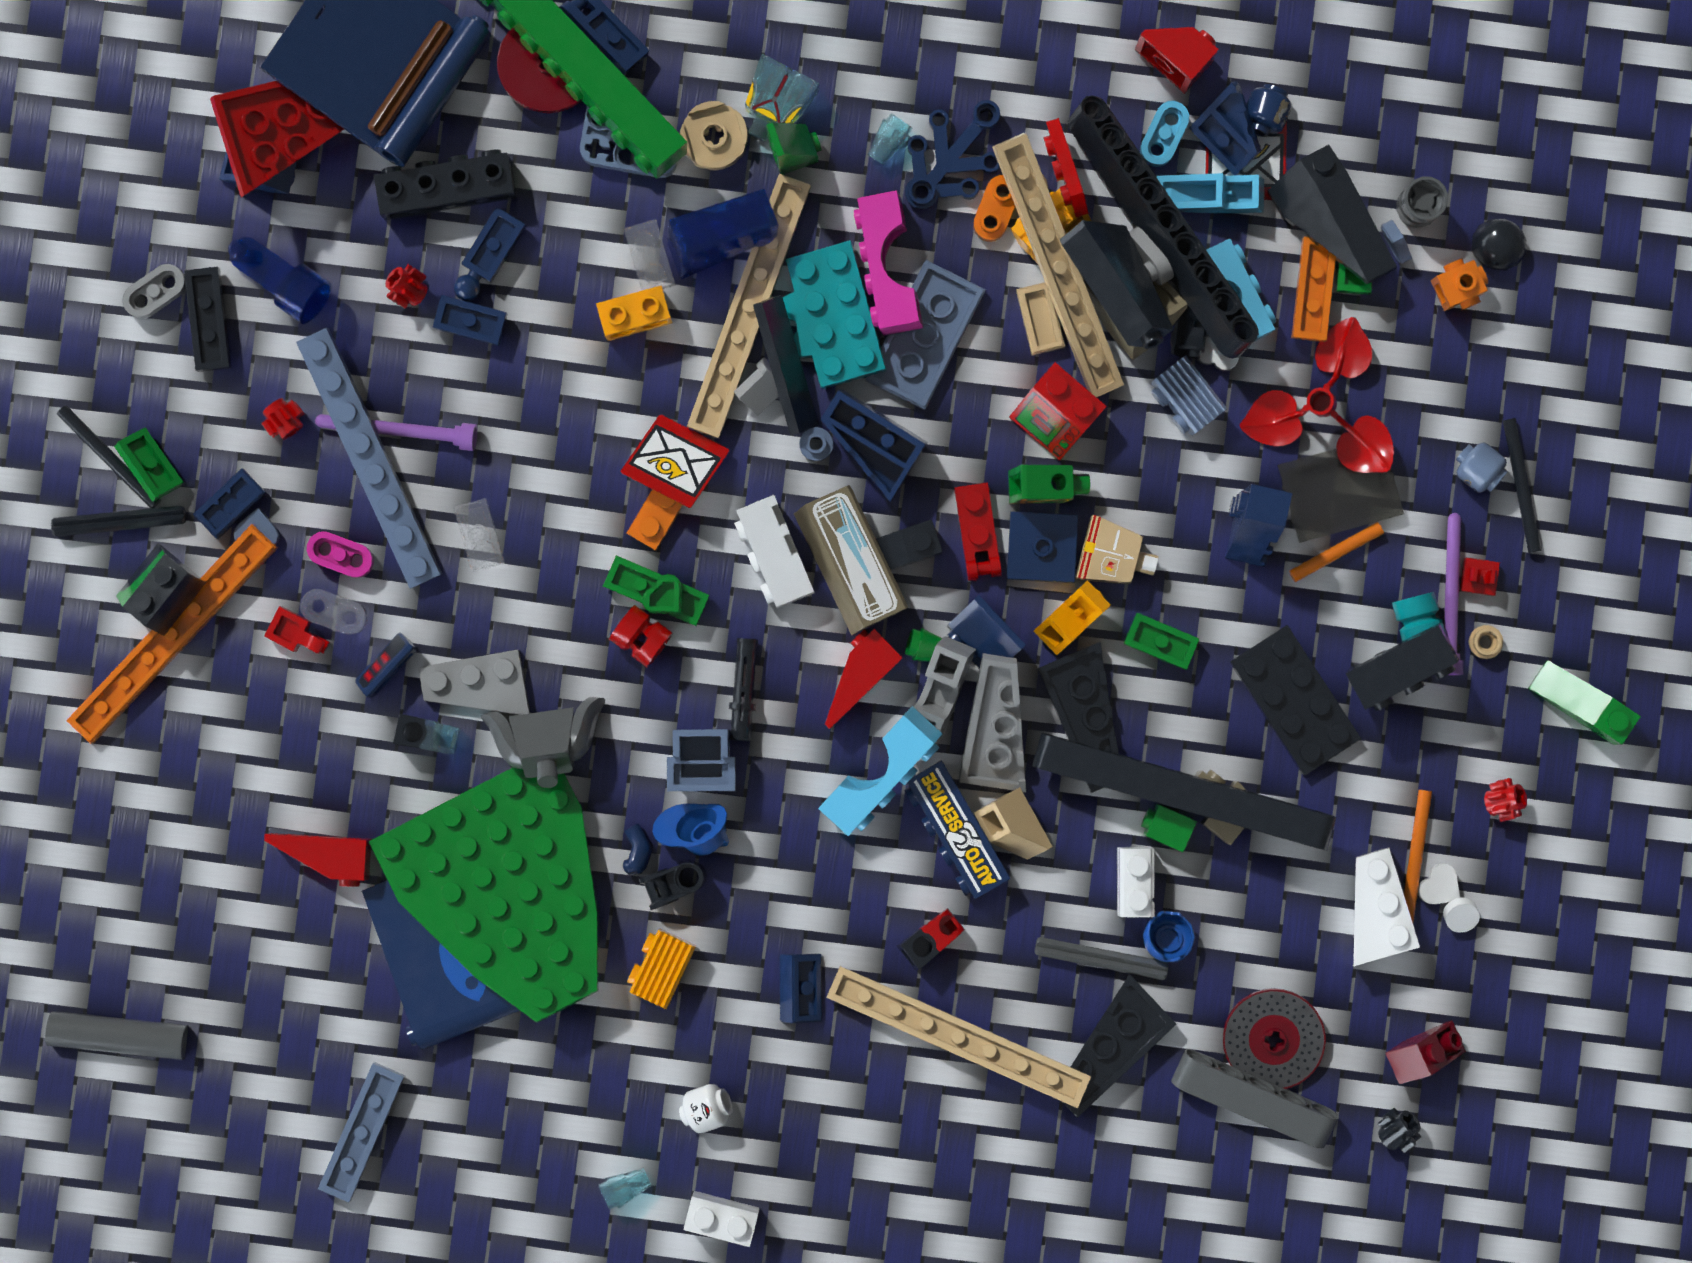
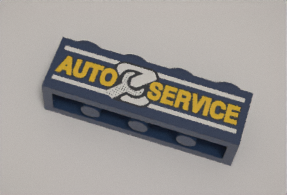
(957, 829)

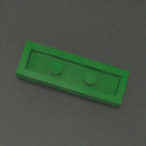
(633, 581)

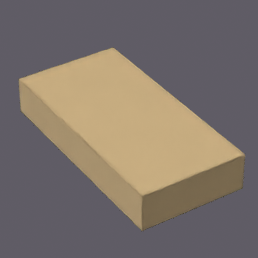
(1040, 319)

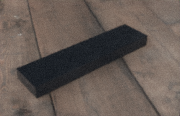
(785, 365)

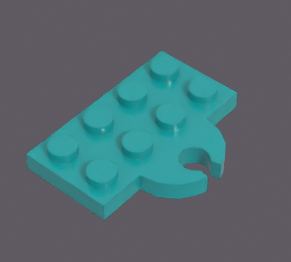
(833, 315)

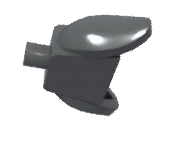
(546, 740)

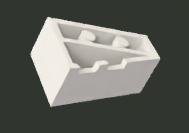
(773, 552)
(1381, 912)

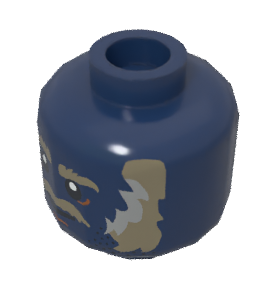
(1268, 109)

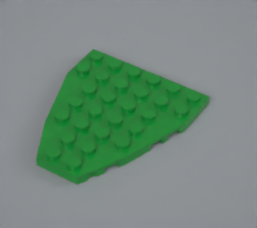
(504, 888)

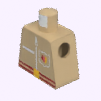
(1112, 554)

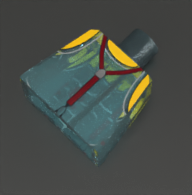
(777, 95)

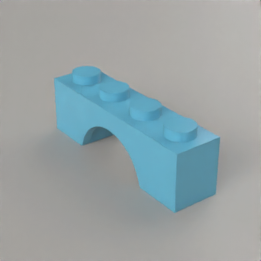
(906, 743)

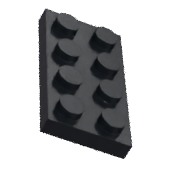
(1295, 700)

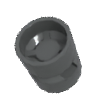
(1422, 202)

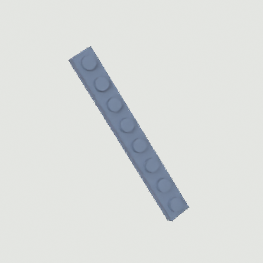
(369, 457)

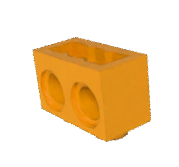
(634, 313)

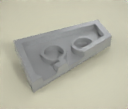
(479, 682)

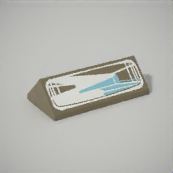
(850, 559)

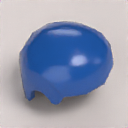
(1168, 936)

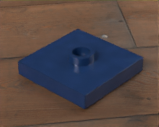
(1042, 547)

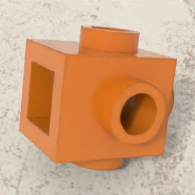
(1450, 290)

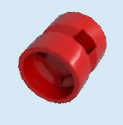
(632, 627)

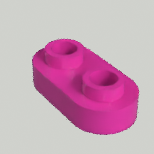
(341, 554)

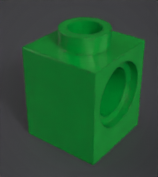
(1168, 827)

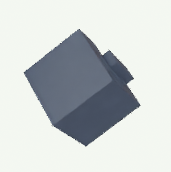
(701, 761)

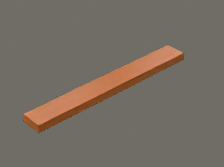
(157, 651)

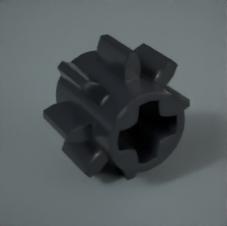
(1399, 1130)

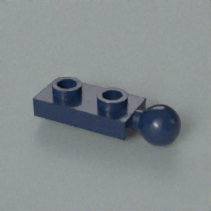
(488, 253)

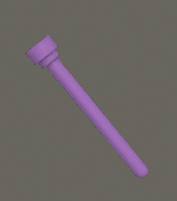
(462, 436)
(1452, 585)

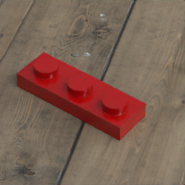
(1064, 168)

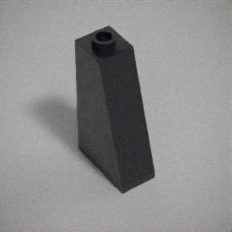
(1119, 281)

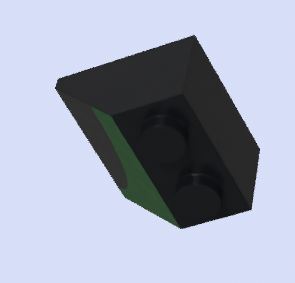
(160, 590)

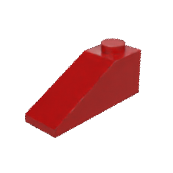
(863, 670)
(331, 856)

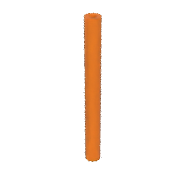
(1417, 849)

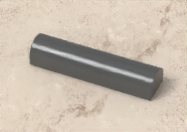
(116, 1035)

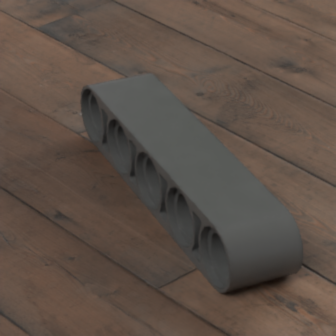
(1254, 1098)

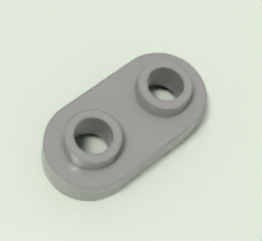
(1152, 257)
(154, 289)

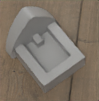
(758, 389)

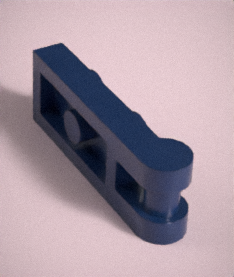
(607, 33)

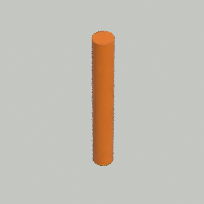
(1336, 552)

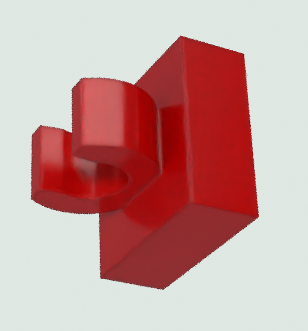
(1479, 576)

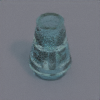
(889, 139)
(624, 1187)

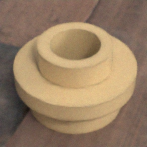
(1495, 638)

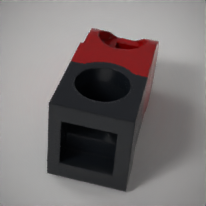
(930, 939)

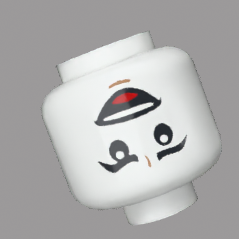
(706, 1108)

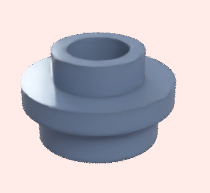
(823, 452)

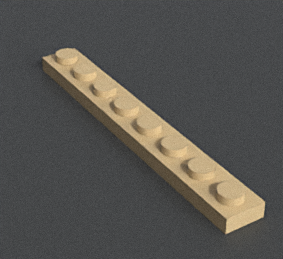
(1058, 269)
(741, 322)
(959, 1037)

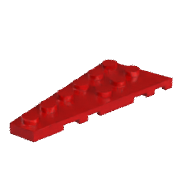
(268, 131)

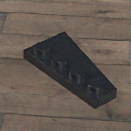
(1119, 1040)

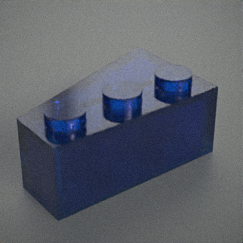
(720, 232)

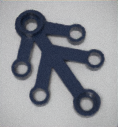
(949, 160)

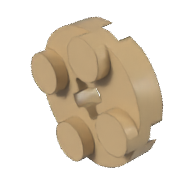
(723, 118)

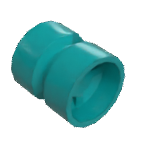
(1417, 614)

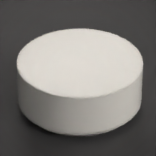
(1461, 914)

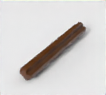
(410, 78)

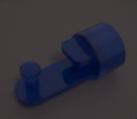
(296, 289)

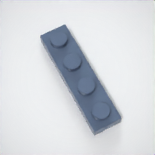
(361, 1132)

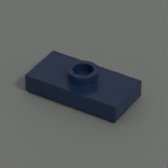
(230, 503)

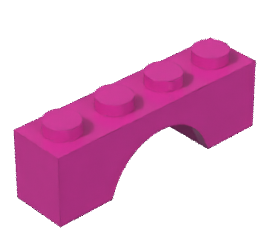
(882, 222)

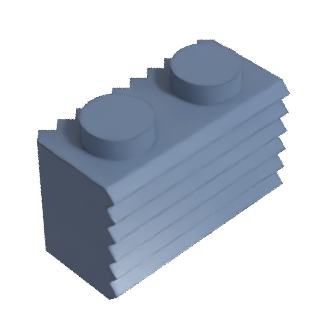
(1187, 396)

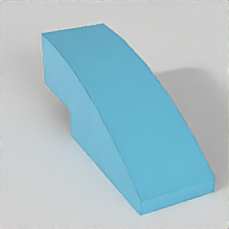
(1215, 192)

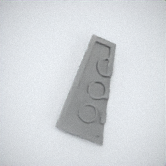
(994, 734)

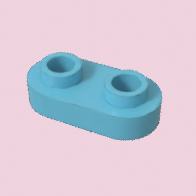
(1163, 134)

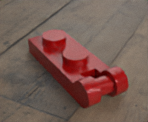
(977, 530)

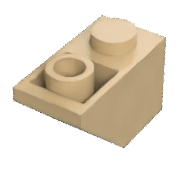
(1013, 825)

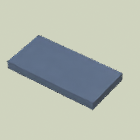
(920, 356)

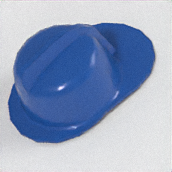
(693, 826)

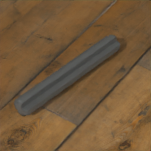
(1101, 958)

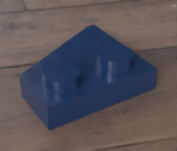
(1229, 130)

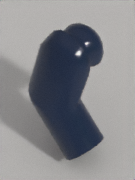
(640, 851)

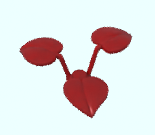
(1275, 416)

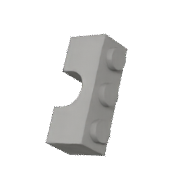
(944, 682)

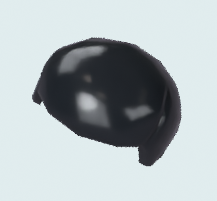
(1499, 244)

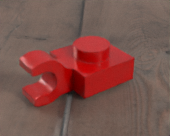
(292, 631)

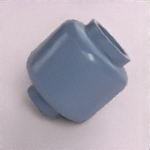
(1481, 467)

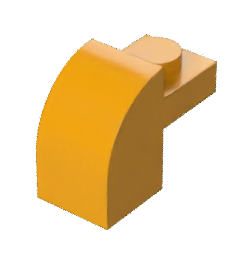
(1072, 617)

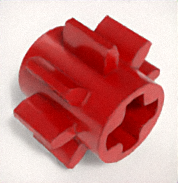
(406, 286)
(282, 418)
(1505, 799)

